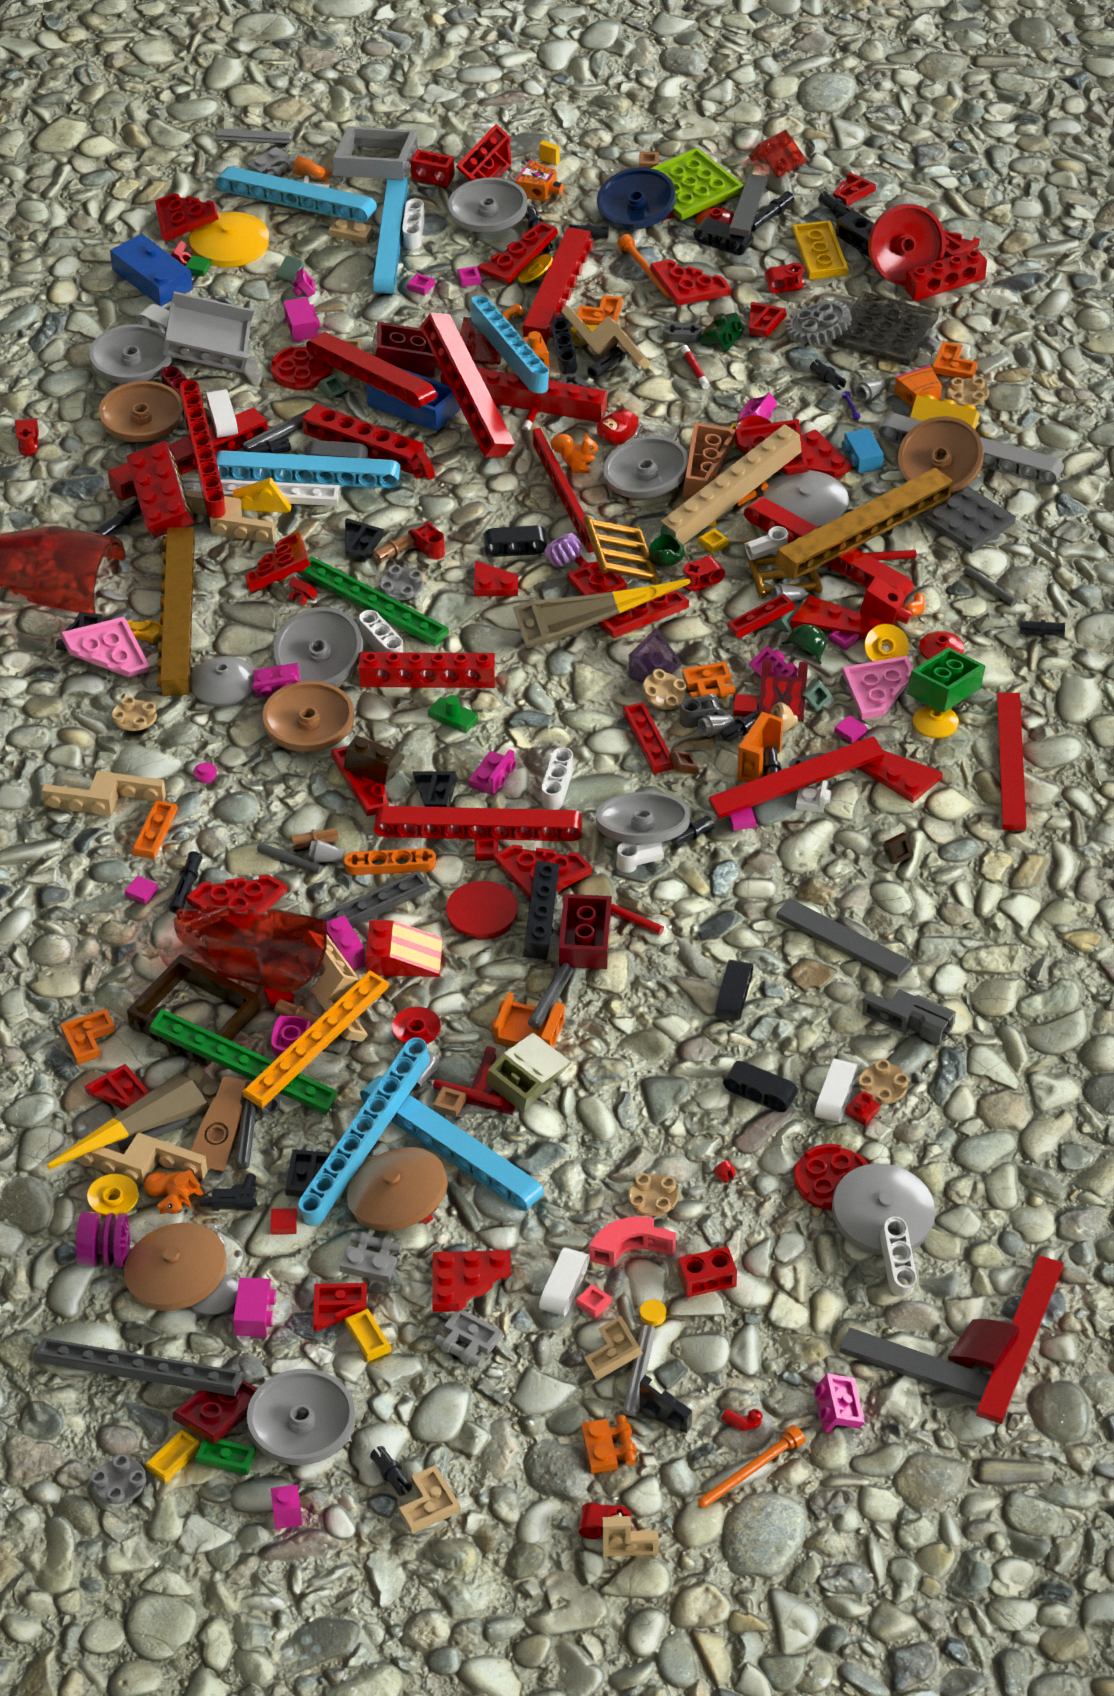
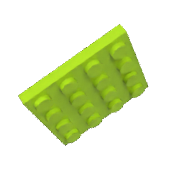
(698, 182)

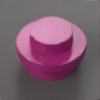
(205, 772)

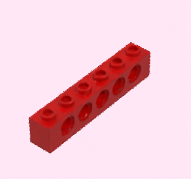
(381, 443)
(427, 670)

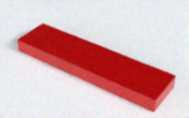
(648, 737)

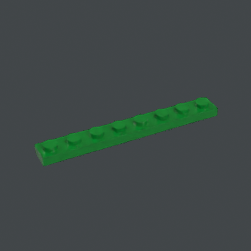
(371, 599)
(238, 1059)

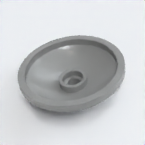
(222, 681)

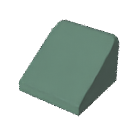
(289, 268)
(332, 386)
(782, 622)
(817, 694)

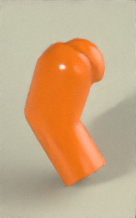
(515, 310)
(918, 606)

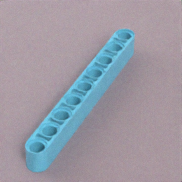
(296, 194)
(390, 236)
(509, 344)
(308, 469)
(361, 1141)
(463, 1151)

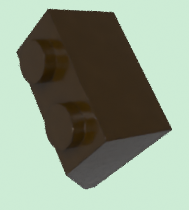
(372, 760)

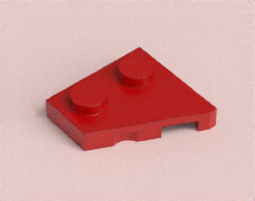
(854, 189)
(957, 245)
(764, 319)
(494, 581)
(118, 1087)
(336, 1302)

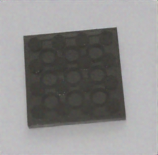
(886, 328)

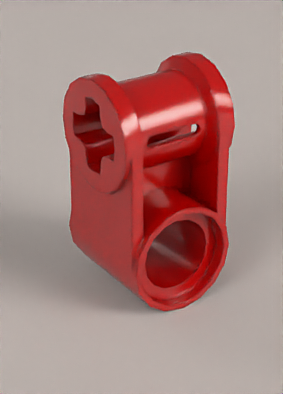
(784, 278)
(27, 434)
(429, 540)
(703, 573)
(592, 1518)

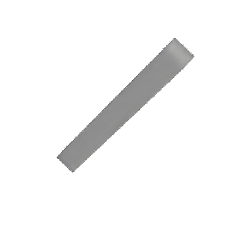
(997, 455)

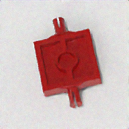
(590, 580)

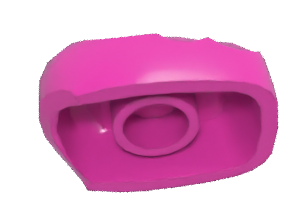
(759, 406)
(287, 1031)

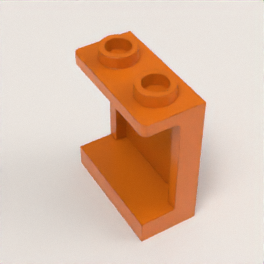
(763, 733)
(513, 1023)

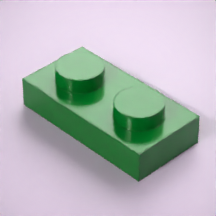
(226, 1456)

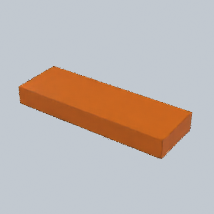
(154, 829)

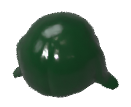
(666, 549)
(808, 638)

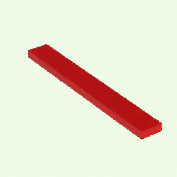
(561, 486)
(1011, 761)
(796, 777)
(1028, 1319)

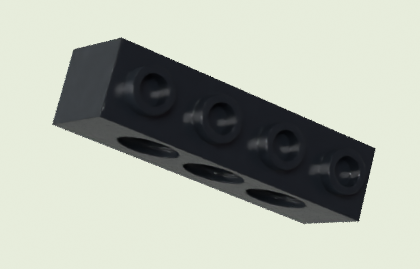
(854, 230)
(541, 910)

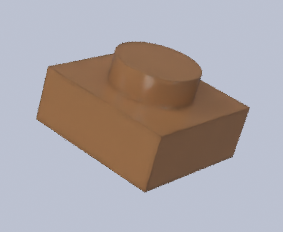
(648, 159)
(449, 1102)

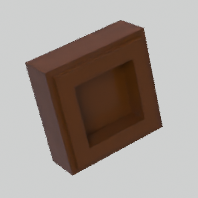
(683, 762)

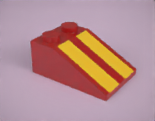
(402, 950)

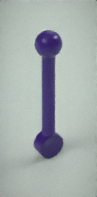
(846, 395)

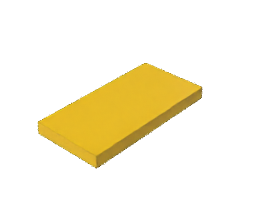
(820, 250)

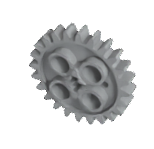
(818, 322)

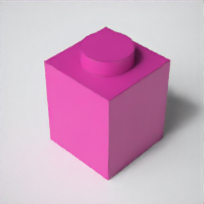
(286, 1506)

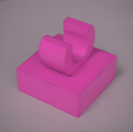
(303, 283)

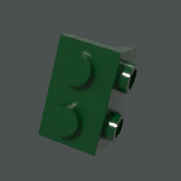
(723, 330)

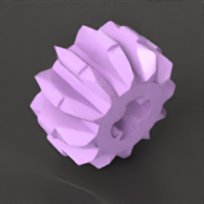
(563, 550)

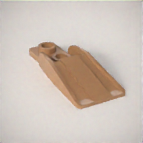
(221, 1124)

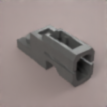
(913, 1012)

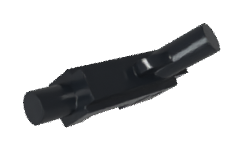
(238, 1197)

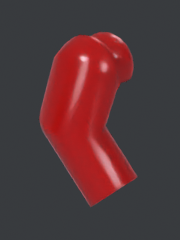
(743, 1423)

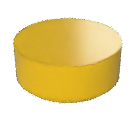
(652, 1312)

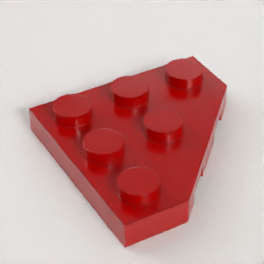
(183, 215)
(688, 284)
(752, 436)
(824, 456)
(287, 558)
(520, 866)
(239, 893)
(466, 1274)

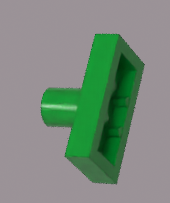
(452, 714)

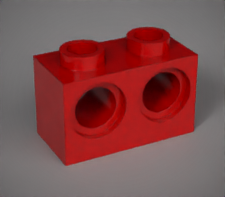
(432, 168)
(707, 1271)

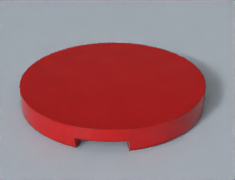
(298, 369)
(482, 909)
(822, 1170)

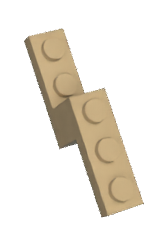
(605, 337)
(232, 523)
(103, 793)
(334, 984)
(143, 1157)

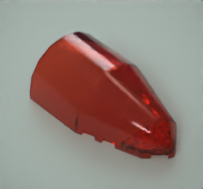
(56, 565)
(254, 948)

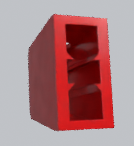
(885, 603)

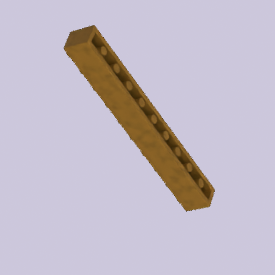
(863, 523)
(177, 612)

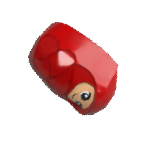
(618, 426)

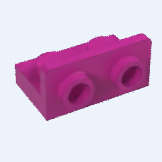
(779, 666)
(272, 679)
(493, 772)
(838, 1402)

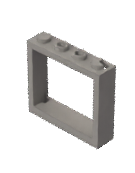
(372, 167)

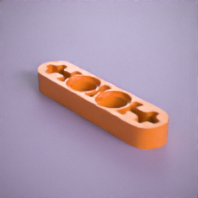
(390, 865)

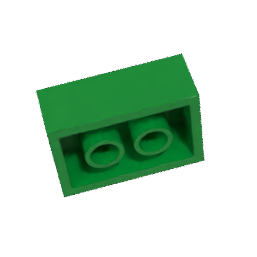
(945, 679)

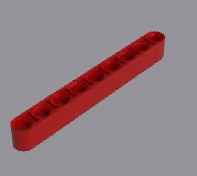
(371, 370)
(202, 449)
(851, 564)
(478, 823)

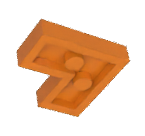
(609, 306)
(950, 364)
(82, 1034)

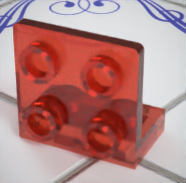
(779, 153)
(478, 345)

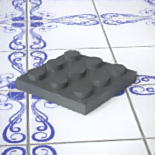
(969, 519)

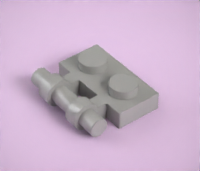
(272, 163)
(369, 1263)
(472, 1331)

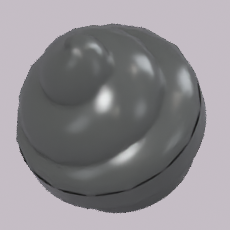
(271, 1107)

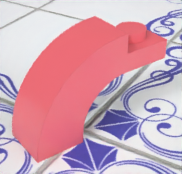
(628, 1235)

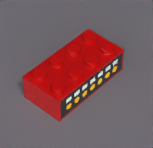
(159, 489)

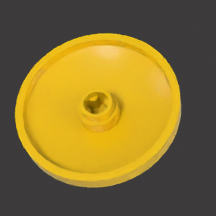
(230, 240)

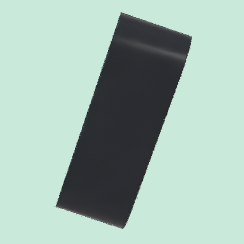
(716, 235)
(564, 345)
(515, 541)
(734, 990)
(760, 1086)

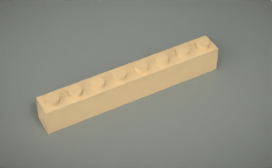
(733, 484)

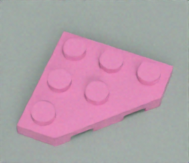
(108, 646)
(877, 684)

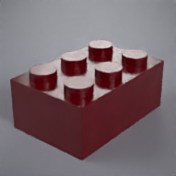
(404, 348)
(585, 931)

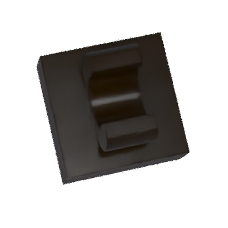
(898, 848)

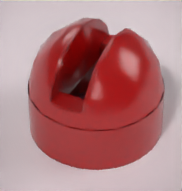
(725, 1171)

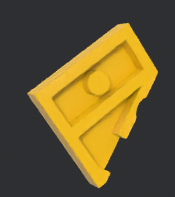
(262, 497)

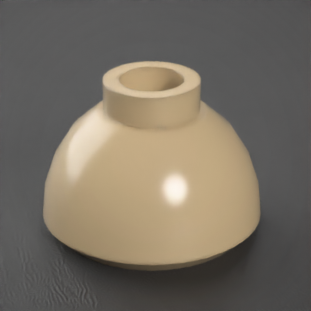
(783, 711)

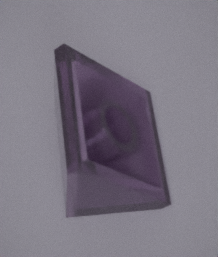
(651, 655)

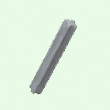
(253, 136)
(638, 1371)

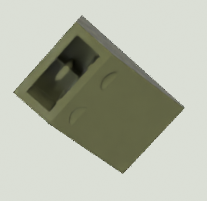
(526, 1071)

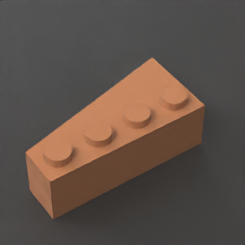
(706, 455)

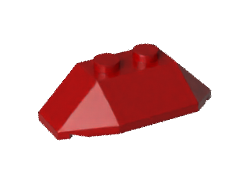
(488, 157)

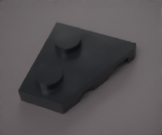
(361, 539)
(435, 787)
(663, 1407)

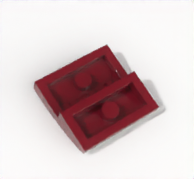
(984, 1343)

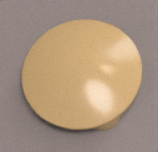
(968, 391)
(664, 690)
(134, 714)
(884, 1082)
(653, 1194)

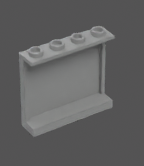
(208, 332)

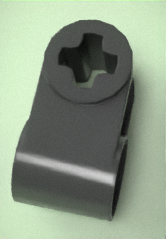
(695, 708)

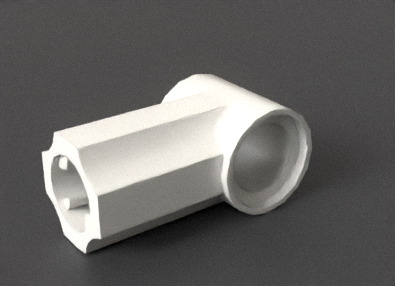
(767, 544)
(631, 855)

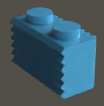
(863, 450)

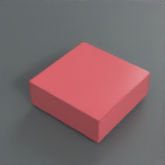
(593, 1301)

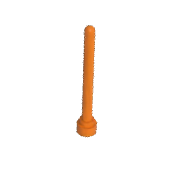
(627, 245)
(791, 1439)

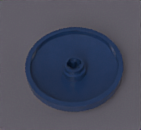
(636, 198)

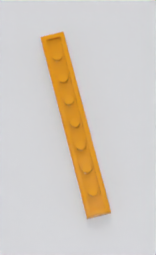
(315, 1039)

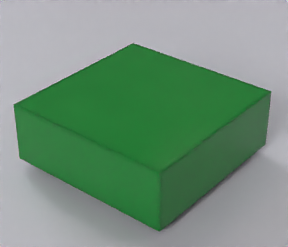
(199, 265)

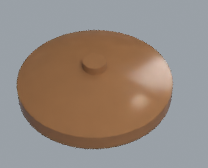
(141, 411)
(945, 445)
(308, 716)
(397, 1189)
(175, 1266)

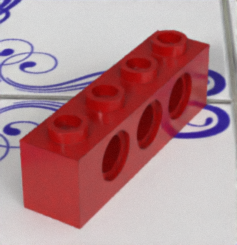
(945, 275)

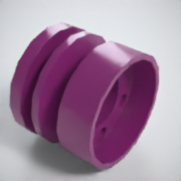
(100, 1239)

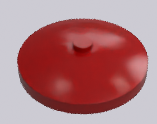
(904, 240)

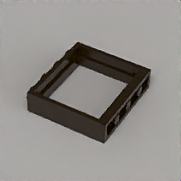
(207, 980)

